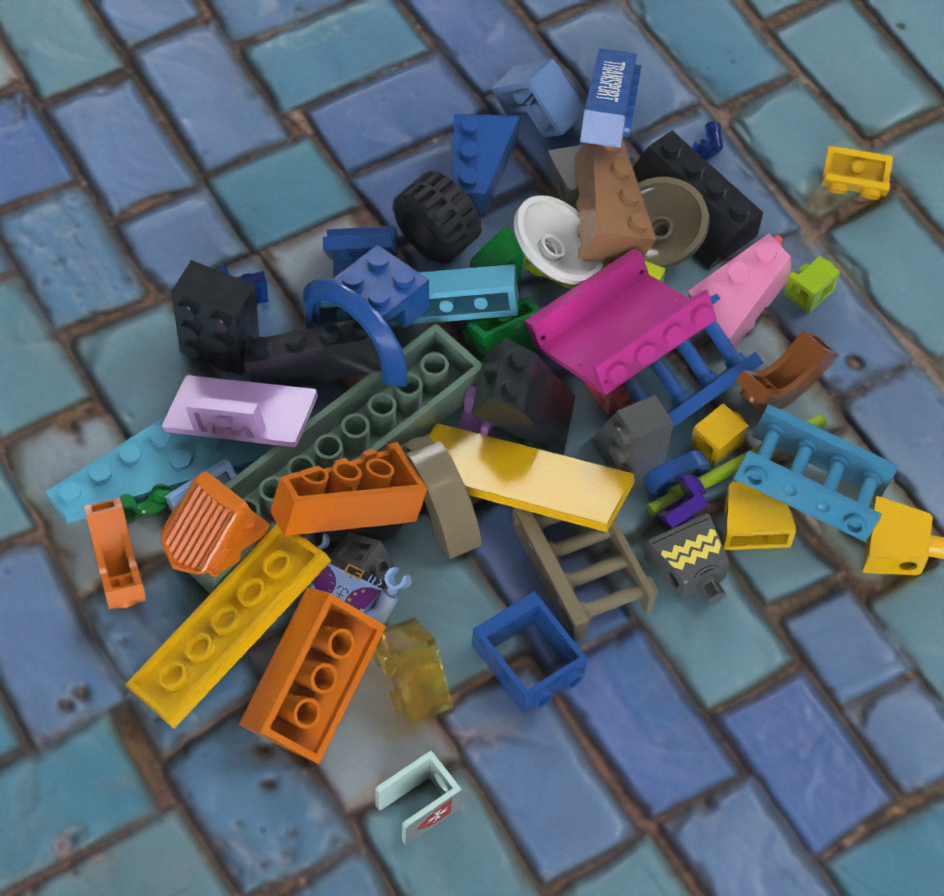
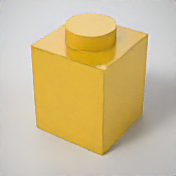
(719, 434)

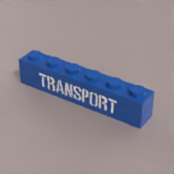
(611, 98)

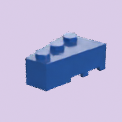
(482, 154)

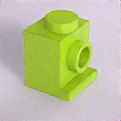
(812, 283)

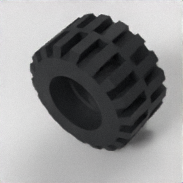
(437, 217)

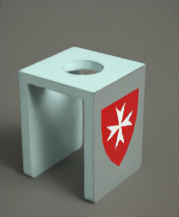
(408, 778)

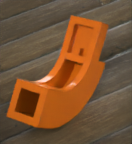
(114, 554)

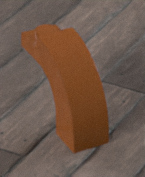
(789, 375)

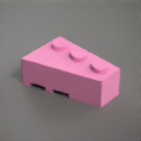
(746, 286)

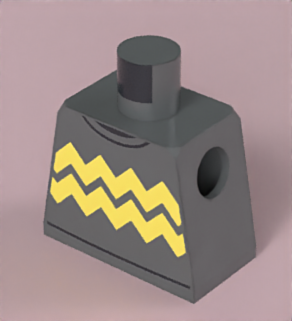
(690, 559)

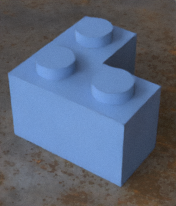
(543, 94)

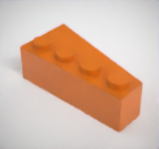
(350, 494)

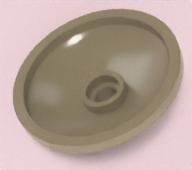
(678, 210)

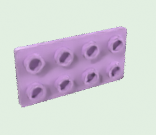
(240, 410)

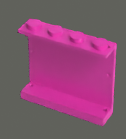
(617, 323)

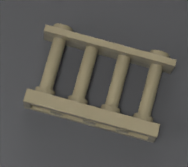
(561, 585)

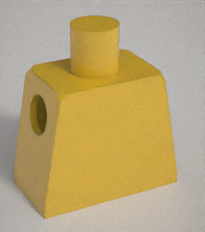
(755, 520)
(900, 540)

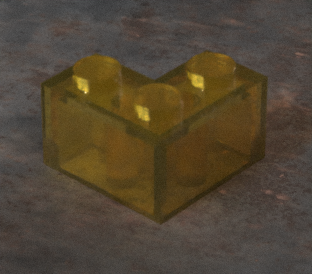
(414, 664)

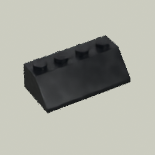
(732, 215)
(312, 355)

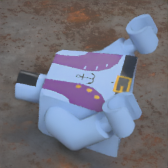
(357, 586)

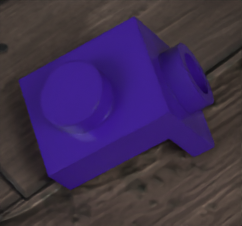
(683, 508)

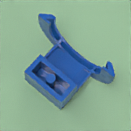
(373, 293)

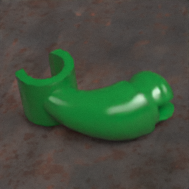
(152, 505)

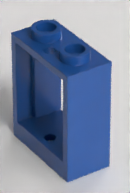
(510, 622)

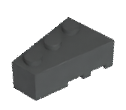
(636, 439)

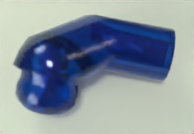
(713, 143)

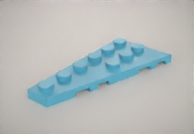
(145, 461)

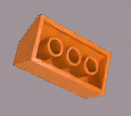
(313, 674)

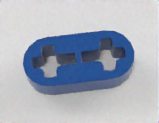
(662, 476)

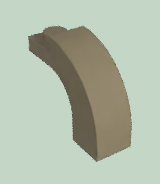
(446, 497)

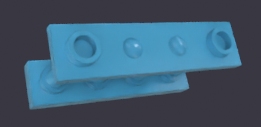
(825, 452)

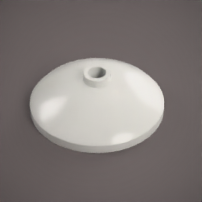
(550, 240)

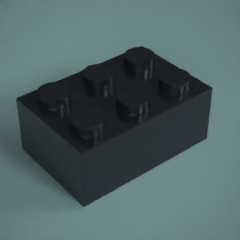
(215, 316)

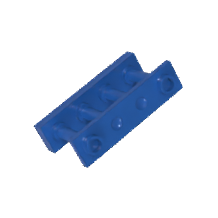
(710, 383)

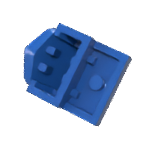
(350, 244)

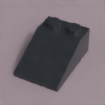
(524, 397)

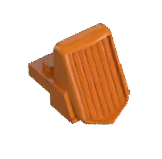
(210, 528)

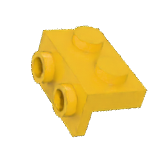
(856, 172)

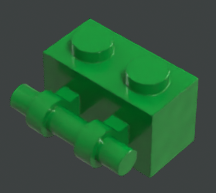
(489, 332)

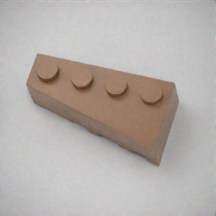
(609, 205)

